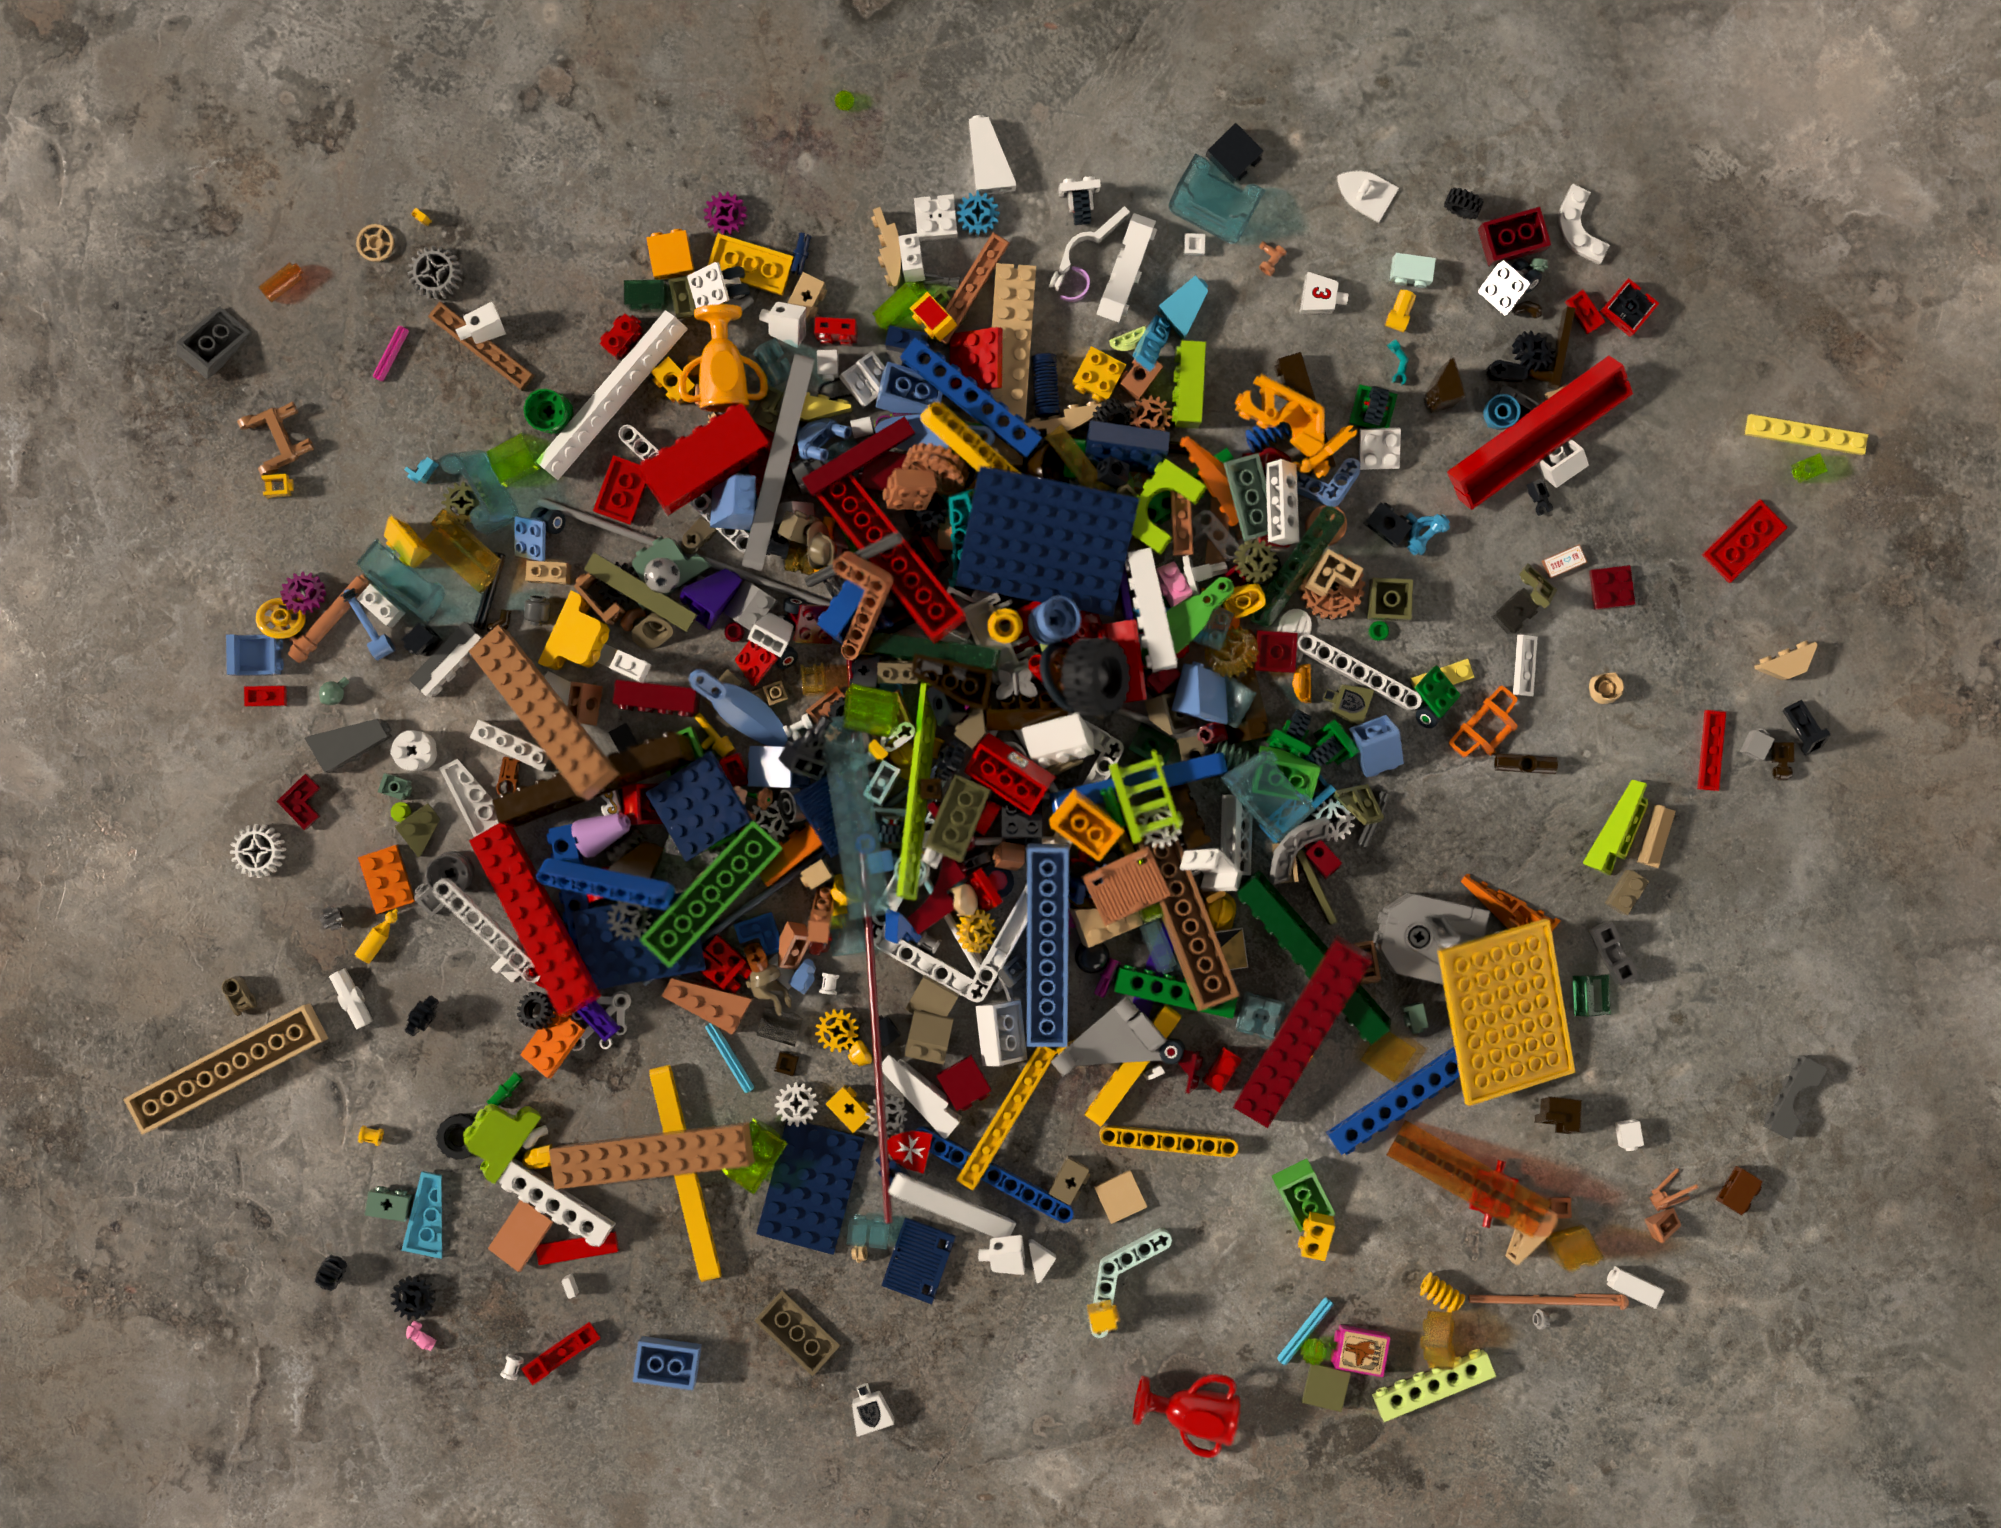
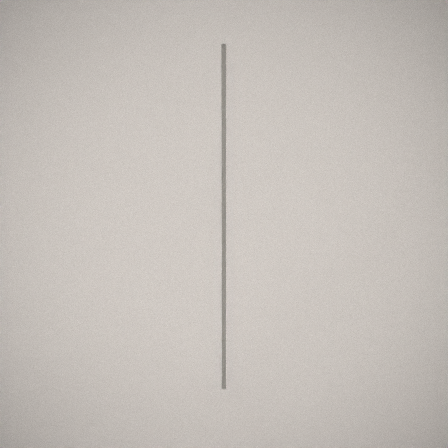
(759, 580)

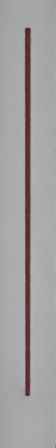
(877, 1052)

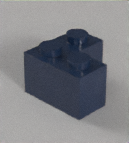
(900, 338)

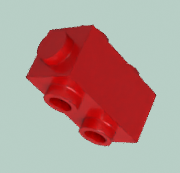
(621, 336)

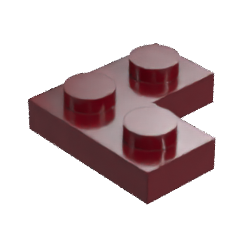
(295, 801)

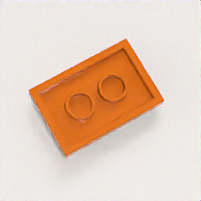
(386, 879)
(552, 1044)

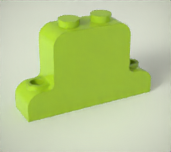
(498, 1137)

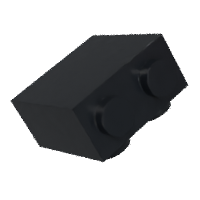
(1235, 153)
(1019, 826)

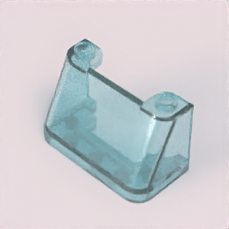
(1213, 202)
(496, 505)
(1268, 795)

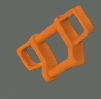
(1487, 705)

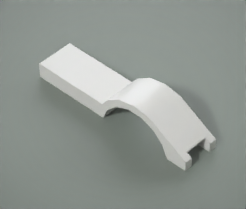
(1097, 237)
(624, 663)

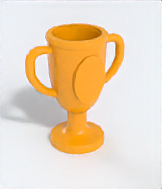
(721, 365)

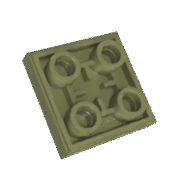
(1326, 1387)

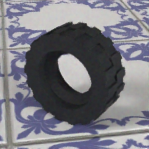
(443, 1136)

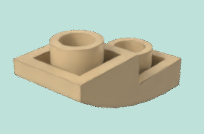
(772, 693)

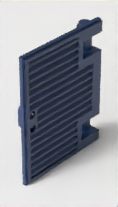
(817, 805)
(918, 1260)

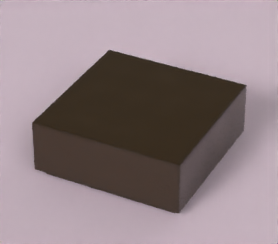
(786, 1063)

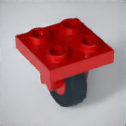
(990, 885)

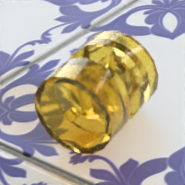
(798, 560)

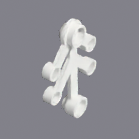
(614, 1006)

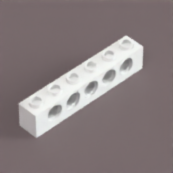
(568, 1202)

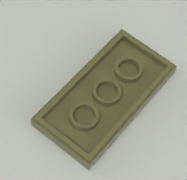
(957, 818)

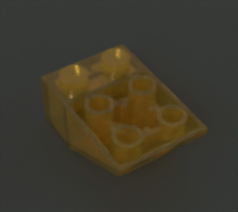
(1573, 1248)

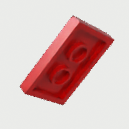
(620, 491)

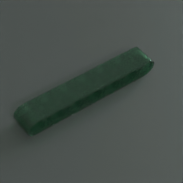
(1305, 562)
(906, 646)

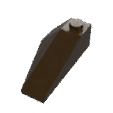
(959, 681)

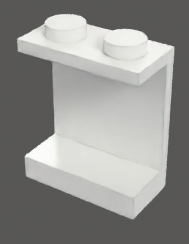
(1218, 870)

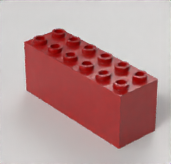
(704, 458)

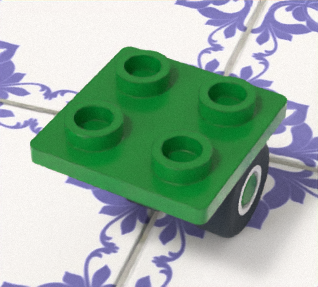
(1438, 694)

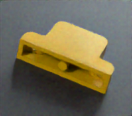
(575, 636)

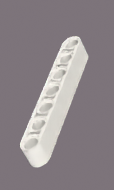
(1368, 672)
(485, 920)
(951, 1206)

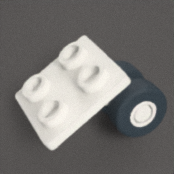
(710, 285)

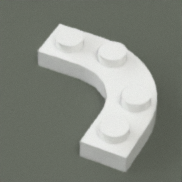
(1572, 229)

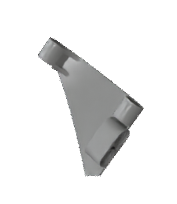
(1117, 1037)

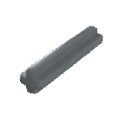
(1369, 830)

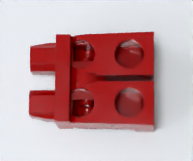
(730, 964)

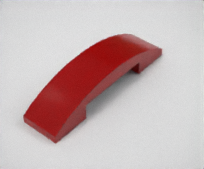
(560, 1353)

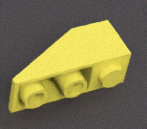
(821, 407)

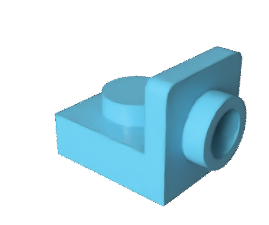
(425, 470)

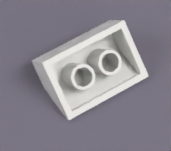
(1059, 740)
(1001, 1033)

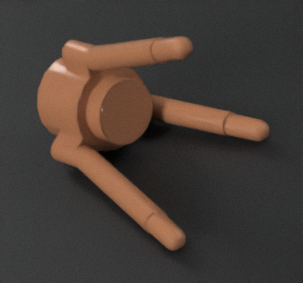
(1662, 1200)

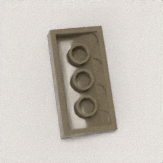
(797, 1333)

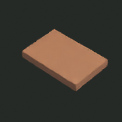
(520, 1235)

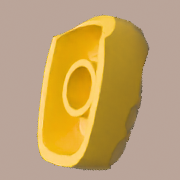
(1245, 600)

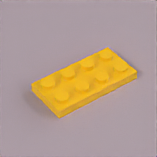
(762, 266)

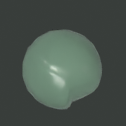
(332, 692)

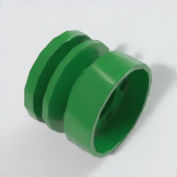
(538, 406)

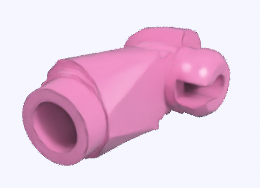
(423, 1340)

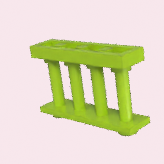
(1130, 812)

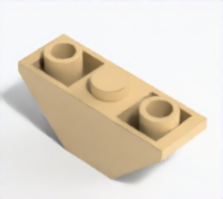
(1788, 662)

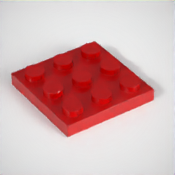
(978, 356)

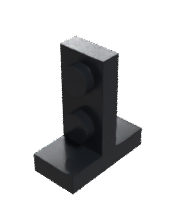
(1806, 727)

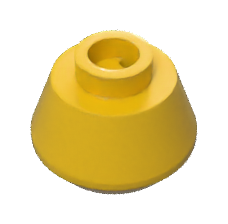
(860, 1054)

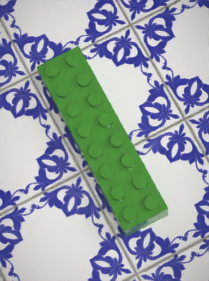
(711, 894)

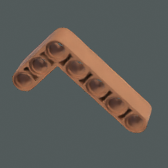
(867, 606)

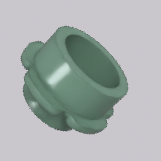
(1539, 264)

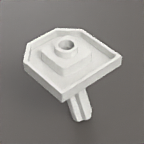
(1200, 573)

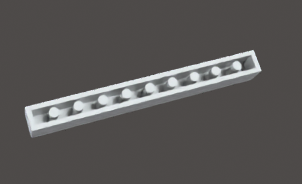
(611, 395)

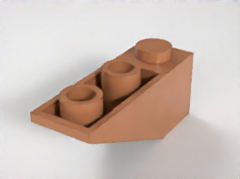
(821, 916)

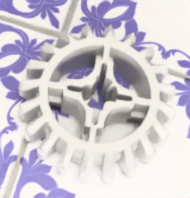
(257, 858)

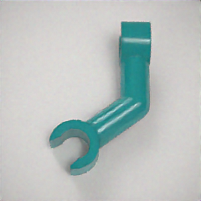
(1395, 347)

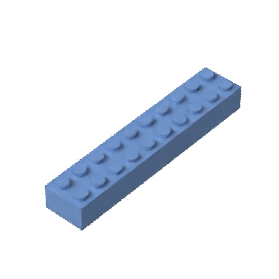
(1047, 945)

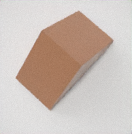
(1663, 1224)

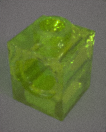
(1814, 462)

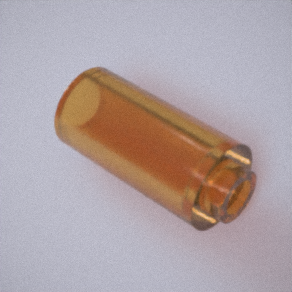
(281, 281)

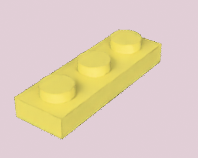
(1455, 673)

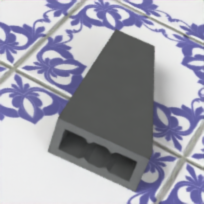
(345, 744)

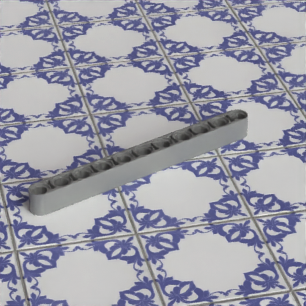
(778, 462)

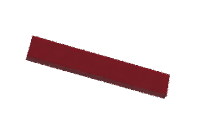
(858, 456)

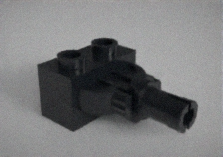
(807, 752)

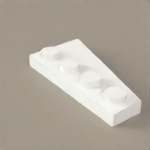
(470, 796)

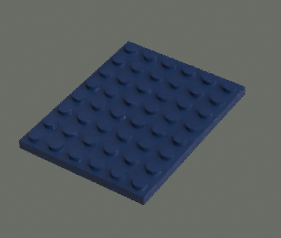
(1046, 540)

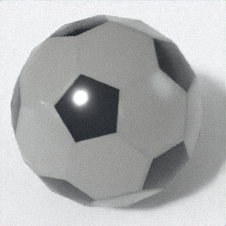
(661, 575)

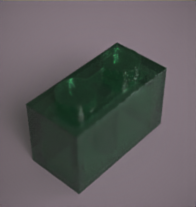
(645, 294)

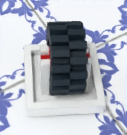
(1080, 197)

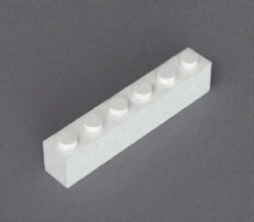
(1151, 610)

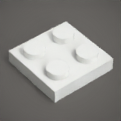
(1379, 448)

